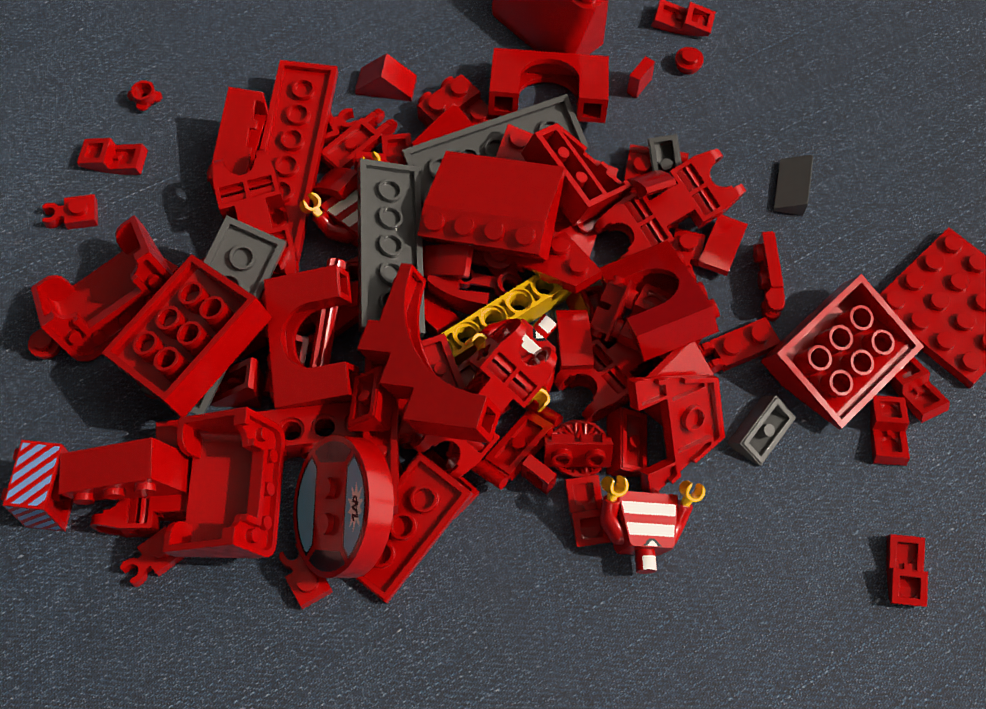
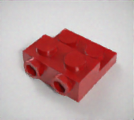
(457, 91)

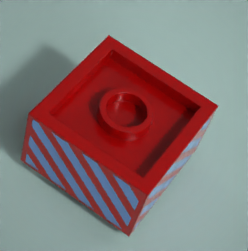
(34, 487)

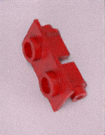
(620, 298)
(591, 452)

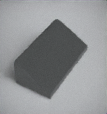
(664, 153)
(793, 185)
(762, 429)

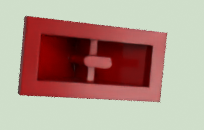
(386, 79)
(241, 386)

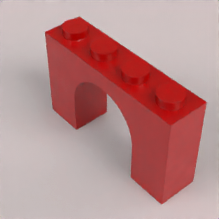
(581, 73)
(289, 303)
(680, 319)

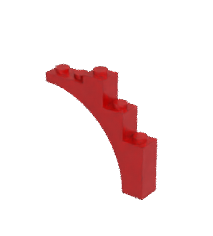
(396, 343)

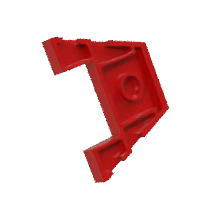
(689, 418)

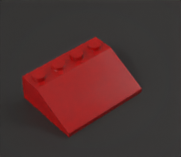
(493, 205)
(188, 335)
(843, 352)

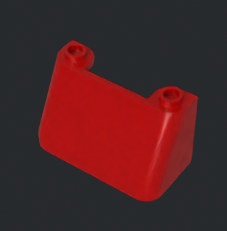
(555, 24)
(99, 306)
(231, 486)

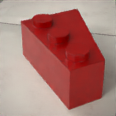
(240, 131)
(587, 183)
(123, 471)

